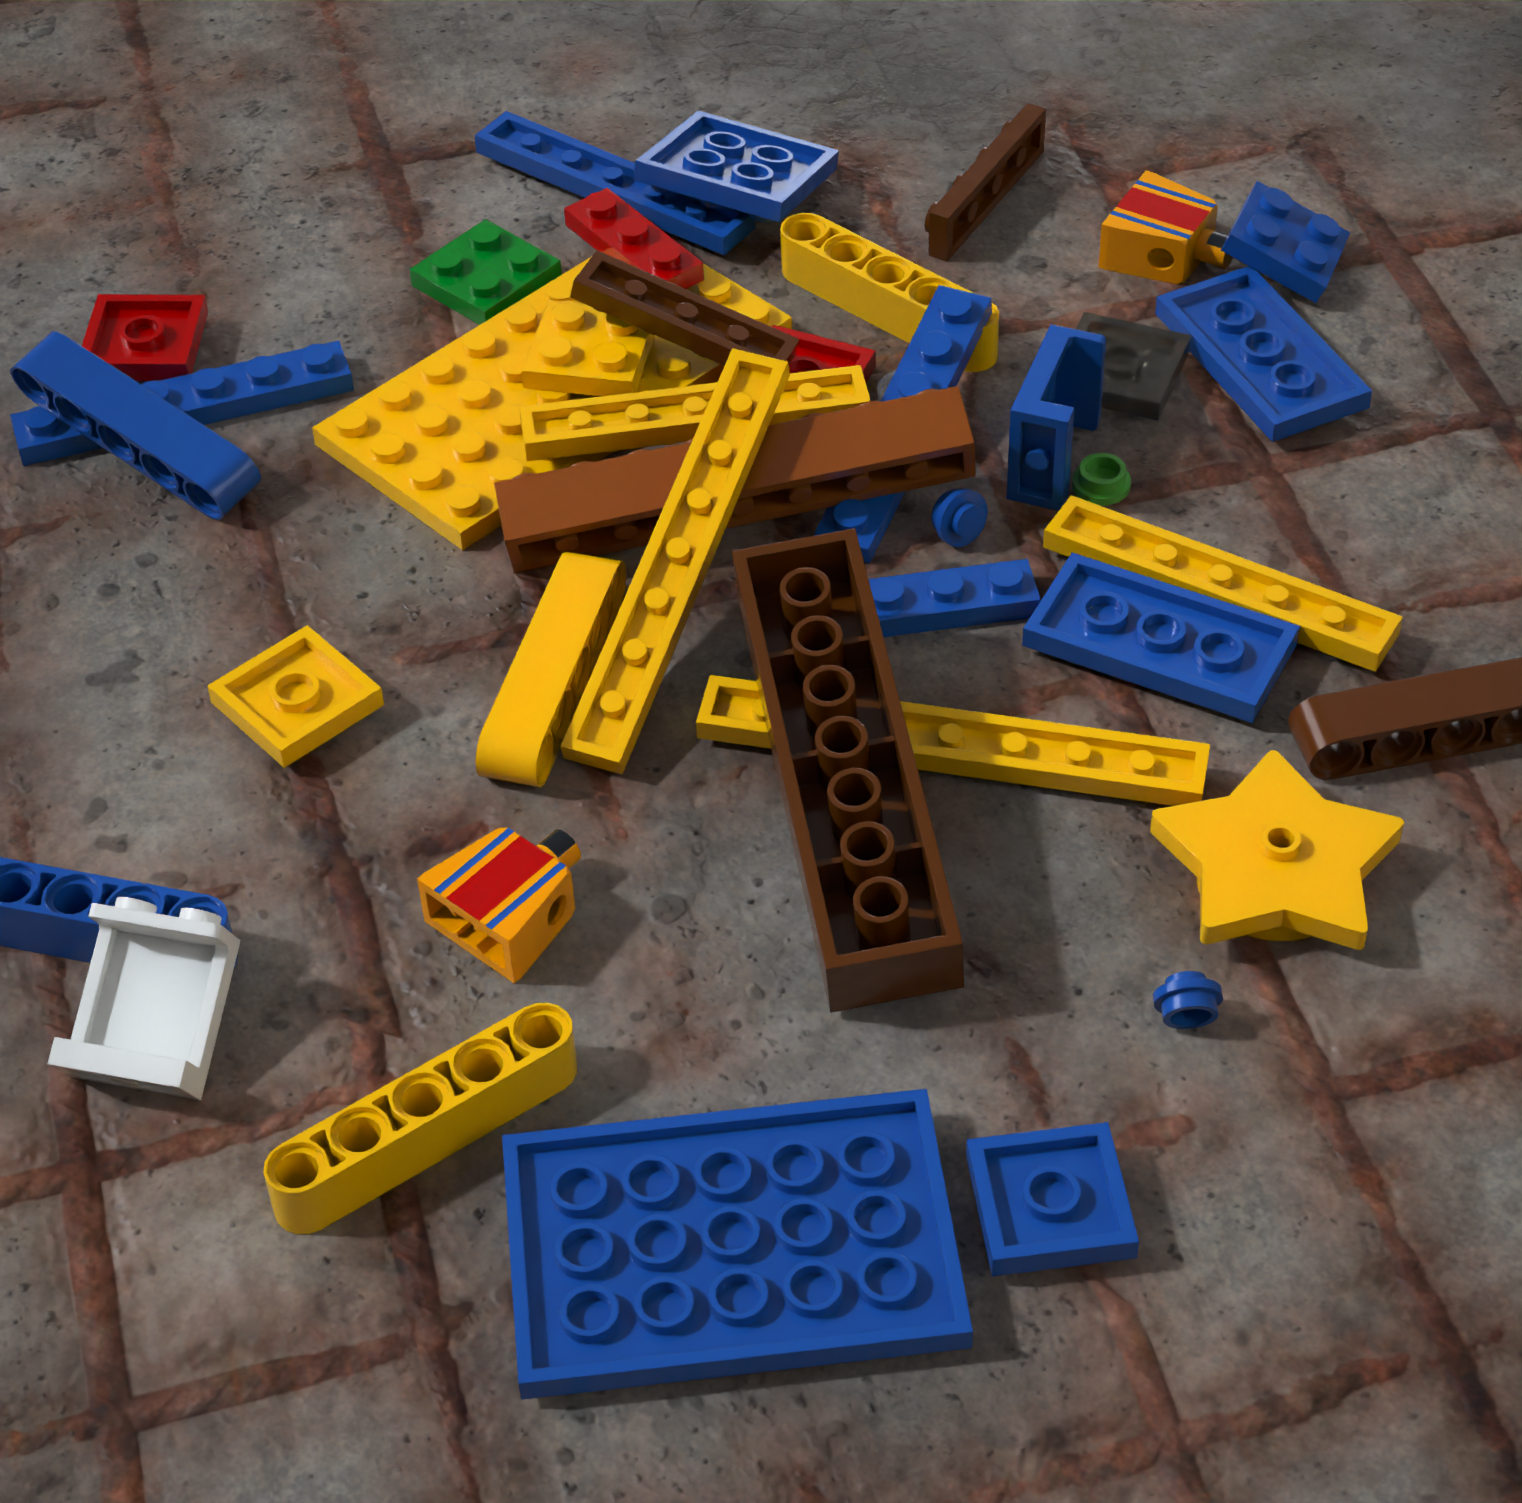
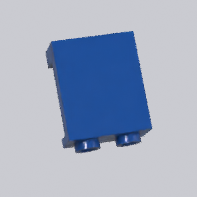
(1057, 394)

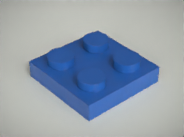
(1286, 241)
(1051, 1199)

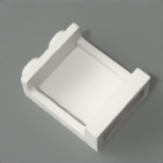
(150, 999)

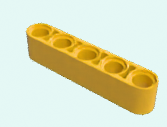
(869, 281)
(551, 670)
(420, 1118)

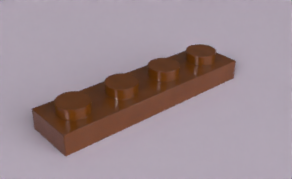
(985, 182)
(675, 312)

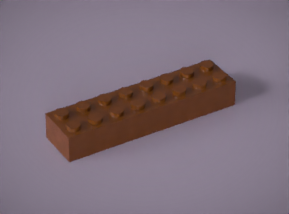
(847, 773)

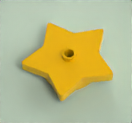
(1278, 858)

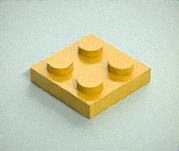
(585, 352)
(295, 696)

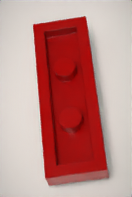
(627, 235)

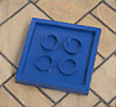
(736, 166)

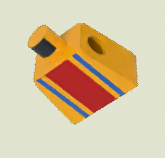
(1161, 232)
(503, 897)

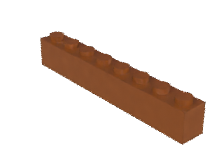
(796, 470)

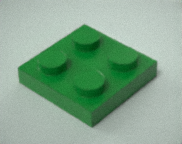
(484, 272)

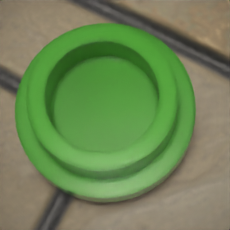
(1101, 479)

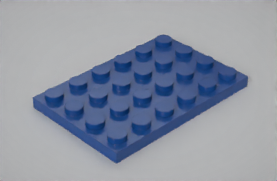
(730, 1244)

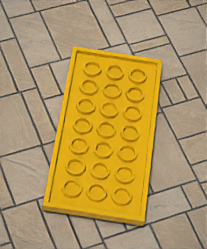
(454, 420)

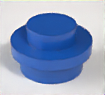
(959, 516)
(1188, 1000)

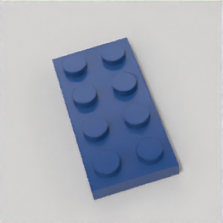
(1263, 353)
(1161, 637)

